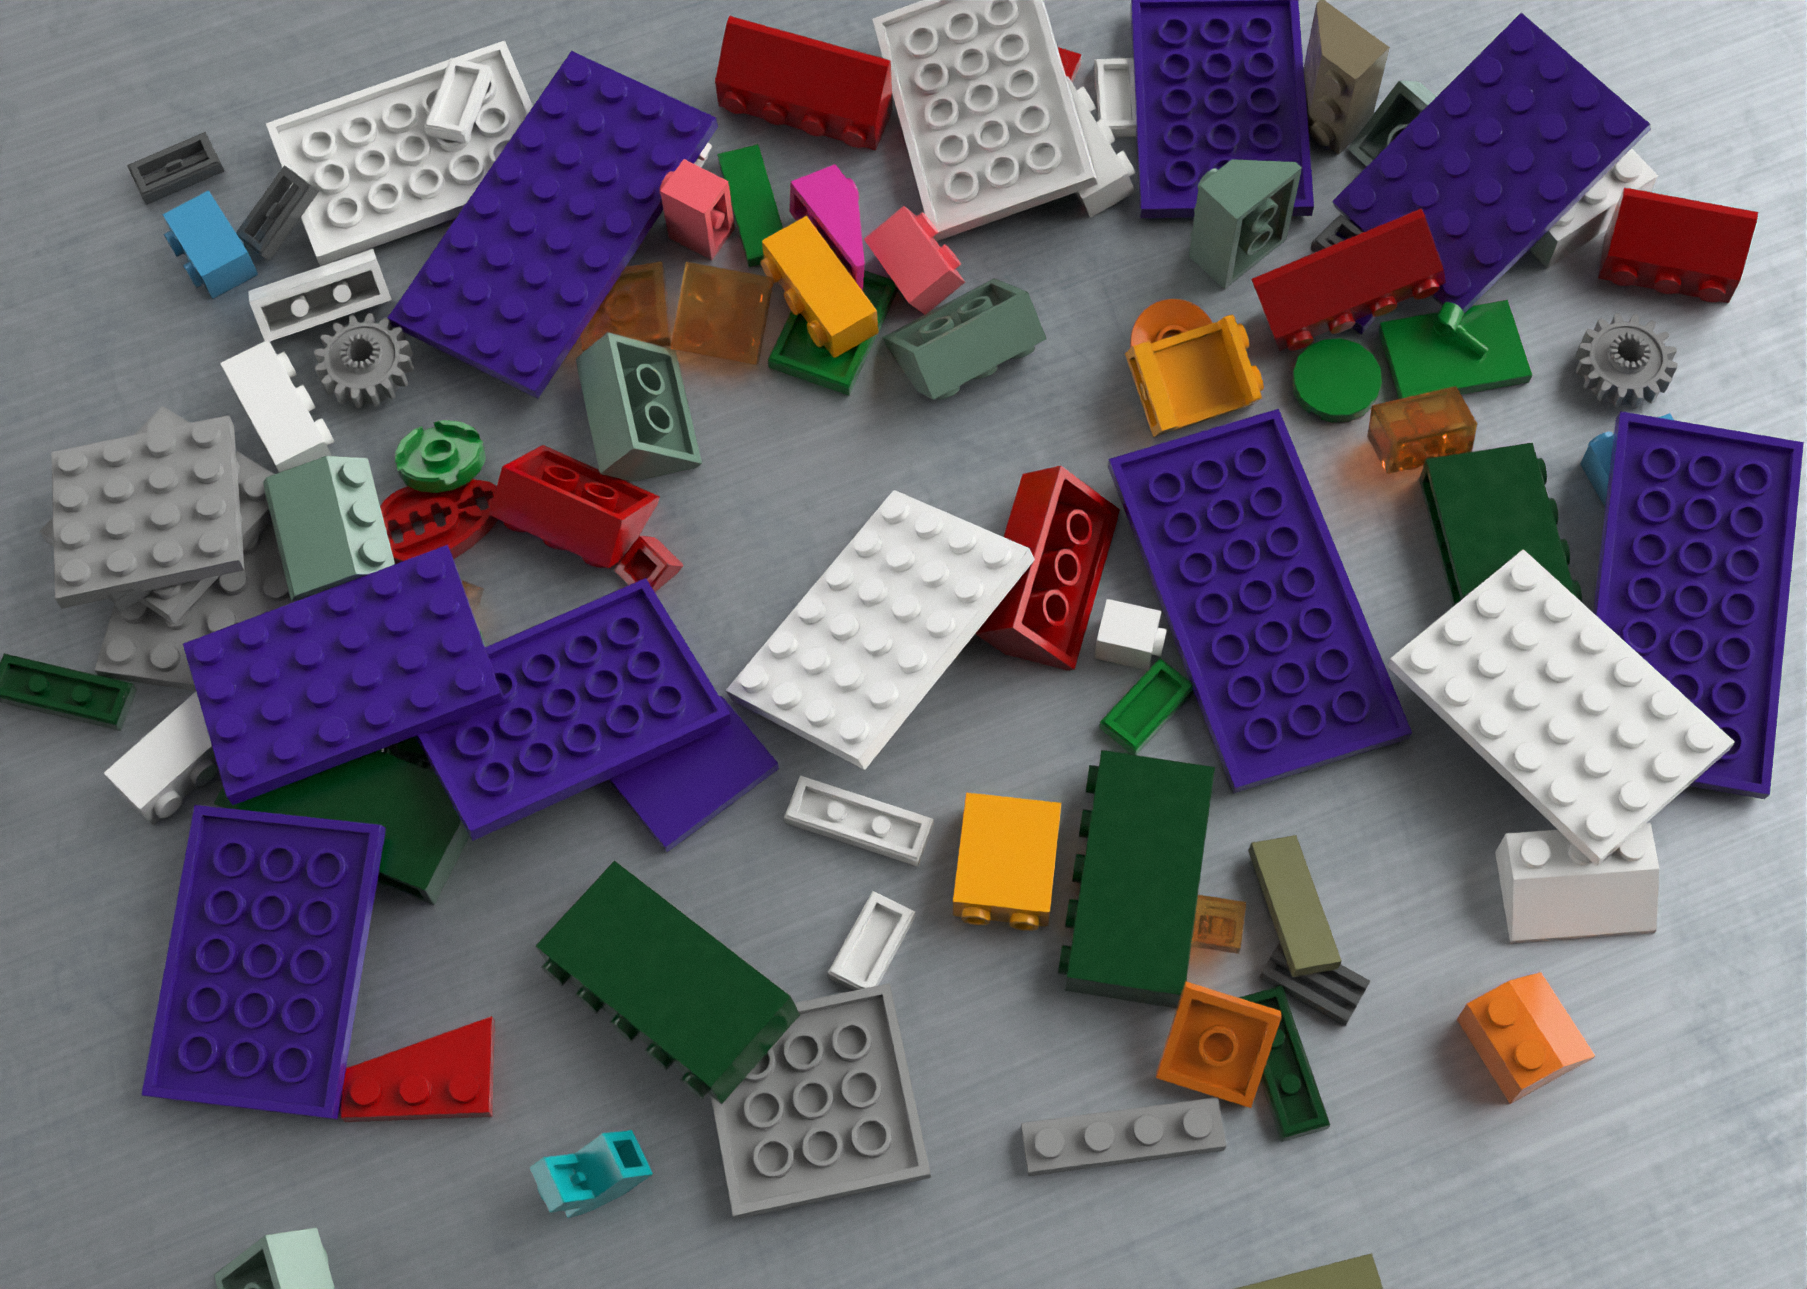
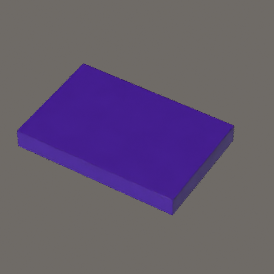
(695, 781)

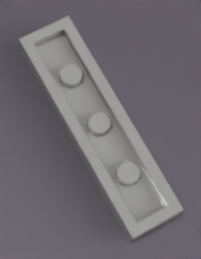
(1123, 1136)

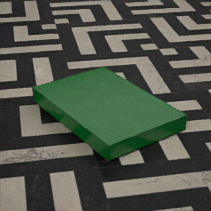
(801, 358)
(1428, 362)

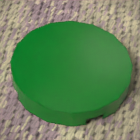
(1336, 380)
(440, 456)

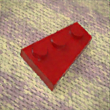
(426, 1080)

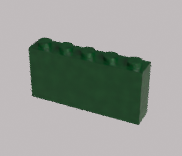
(1489, 510)
(380, 789)
(1137, 879)
(667, 983)

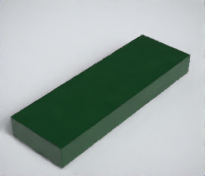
(65, 692)
(1288, 1075)

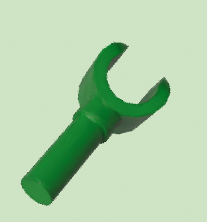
(1448, 325)

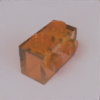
(1421, 428)

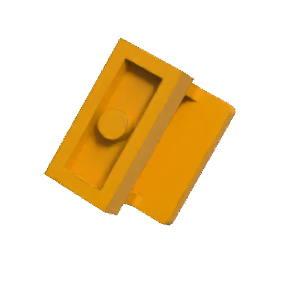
(1195, 375)
(1006, 861)

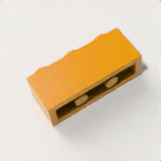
(819, 287)

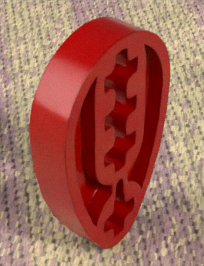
(463, 519)

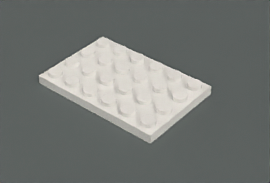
(983, 109)
(380, 168)
(880, 627)
(1560, 706)

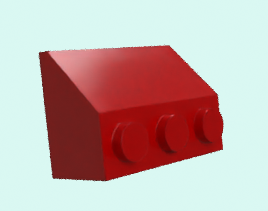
(1677, 245)
(572, 506)

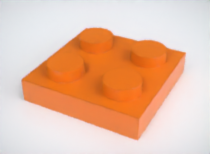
(1218, 1044)

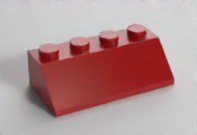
(804, 83)
(1350, 281)
(1052, 602)

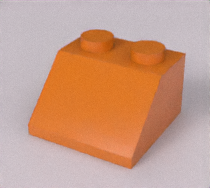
(1524, 1035)

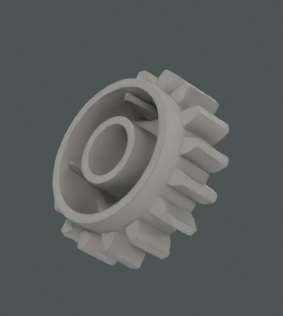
(386, 364)
(1646, 367)

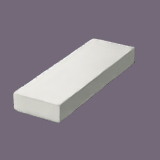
(859, 821)

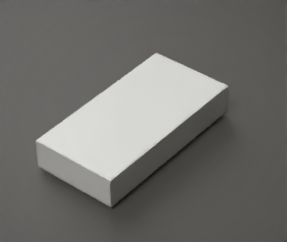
(1116, 95)
(458, 100)
(871, 943)

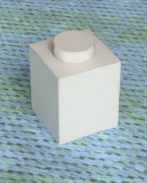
(1129, 635)

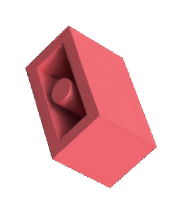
(697, 208)
(915, 260)

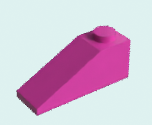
(833, 209)

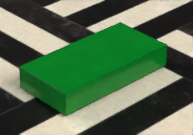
(1147, 707)

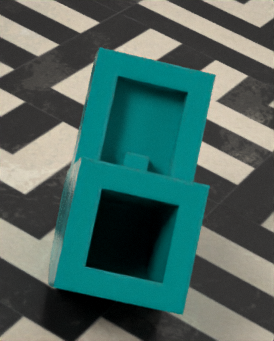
(592, 1175)

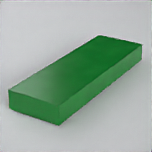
(750, 199)

